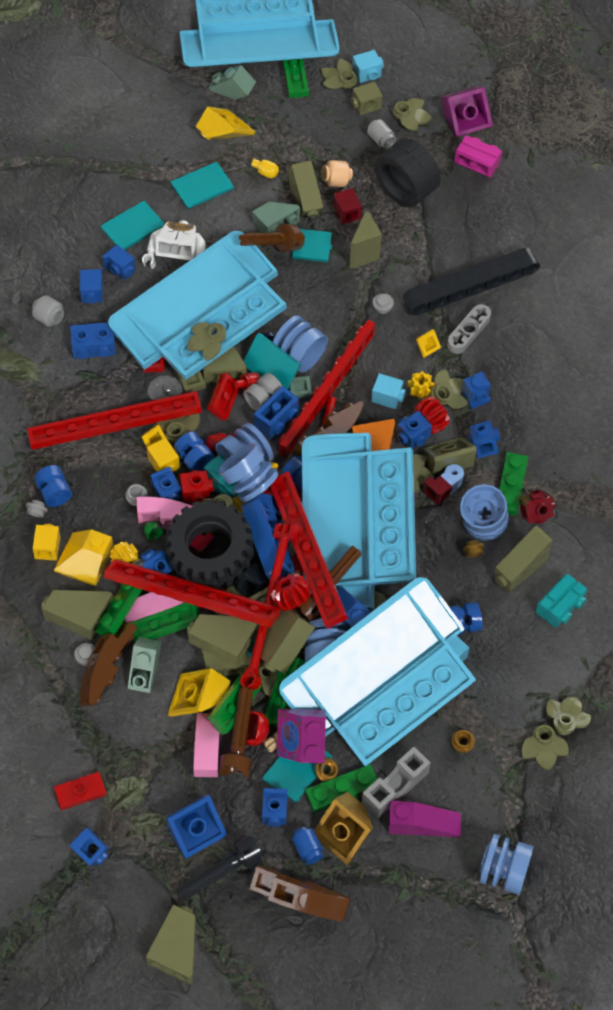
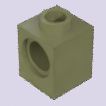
(366, 98)

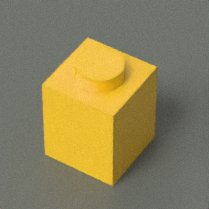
(163, 456)
(46, 542)

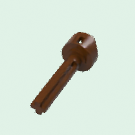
(283, 238)
(310, 608)
(236, 760)

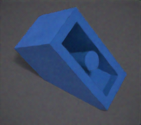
(354, 608)

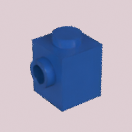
(91, 286)

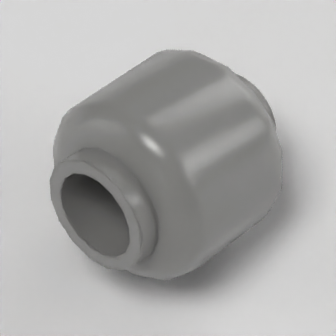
(47, 311)

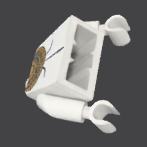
(174, 241)

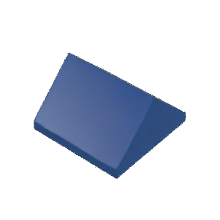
(195, 826)

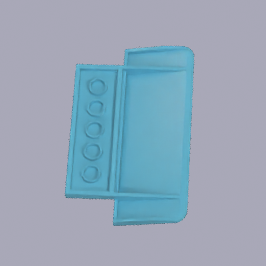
(256, 32)
(216, 286)
(361, 502)
(384, 672)

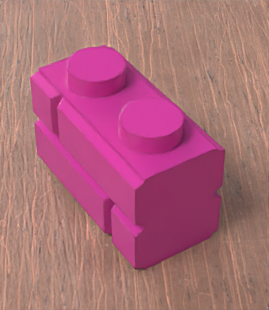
(478, 156)

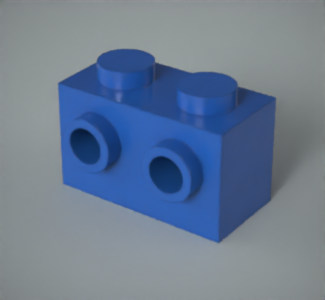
(92, 340)
(276, 413)

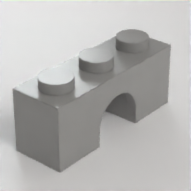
(403, 778)

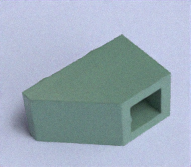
(232, 83)
(273, 214)
(144, 664)

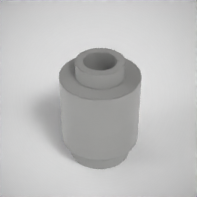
(381, 134)

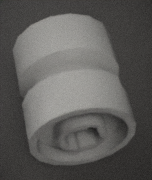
(261, 392)

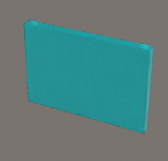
(202, 185)
(132, 225)
(269, 358)
(292, 776)

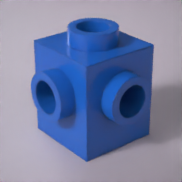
(413, 430)
(484, 439)
(155, 560)

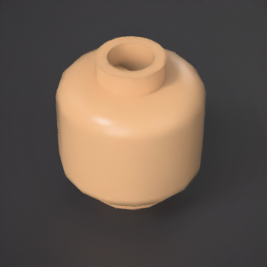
(336, 173)

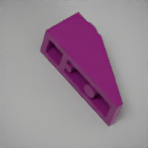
(423, 820)

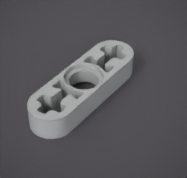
(469, 320)

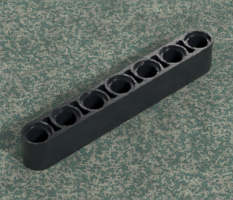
(471, 281)

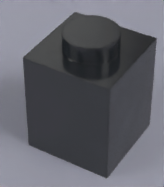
(253, 581)

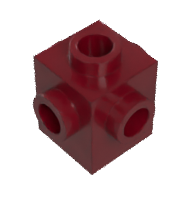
(536, 507)

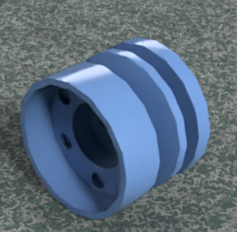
(301, 342)
(242, 437)
(249, 473)
(480, 501)
(322, 637)
(506, 864)

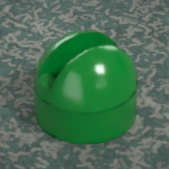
(153, 530)

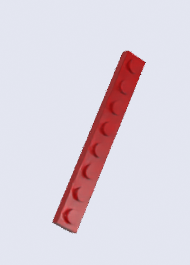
(330, 383)
(114, 420)
(309, 552)
(192, 593)

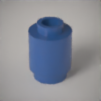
(307, 845)

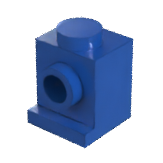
(119, 262)
(476, 390)
(166, 485)
(274, 797)
(82, 844)

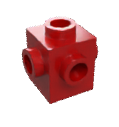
(195, 486)

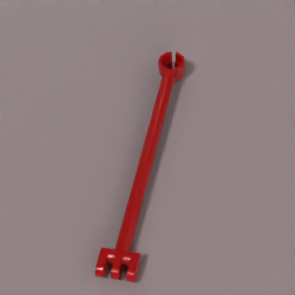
(283, 533)

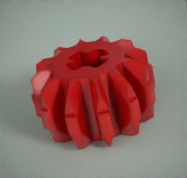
(434, 413)
(290, 592)

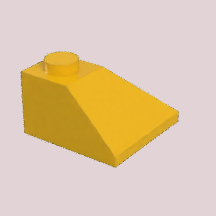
(222, 124)
(85, 556)
(198, 692)

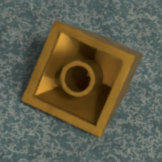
(344, 827)

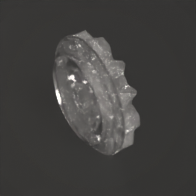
(169, 383)

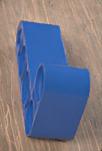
(261, 516)

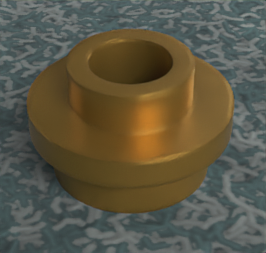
(473, 549)
(463, 735)
(332, 770)

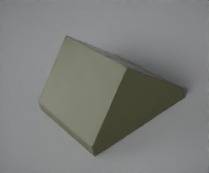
(365, 243)
(449, 452)

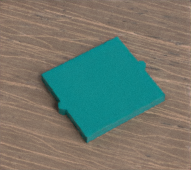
(315, 247)

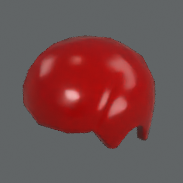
(257, 728)

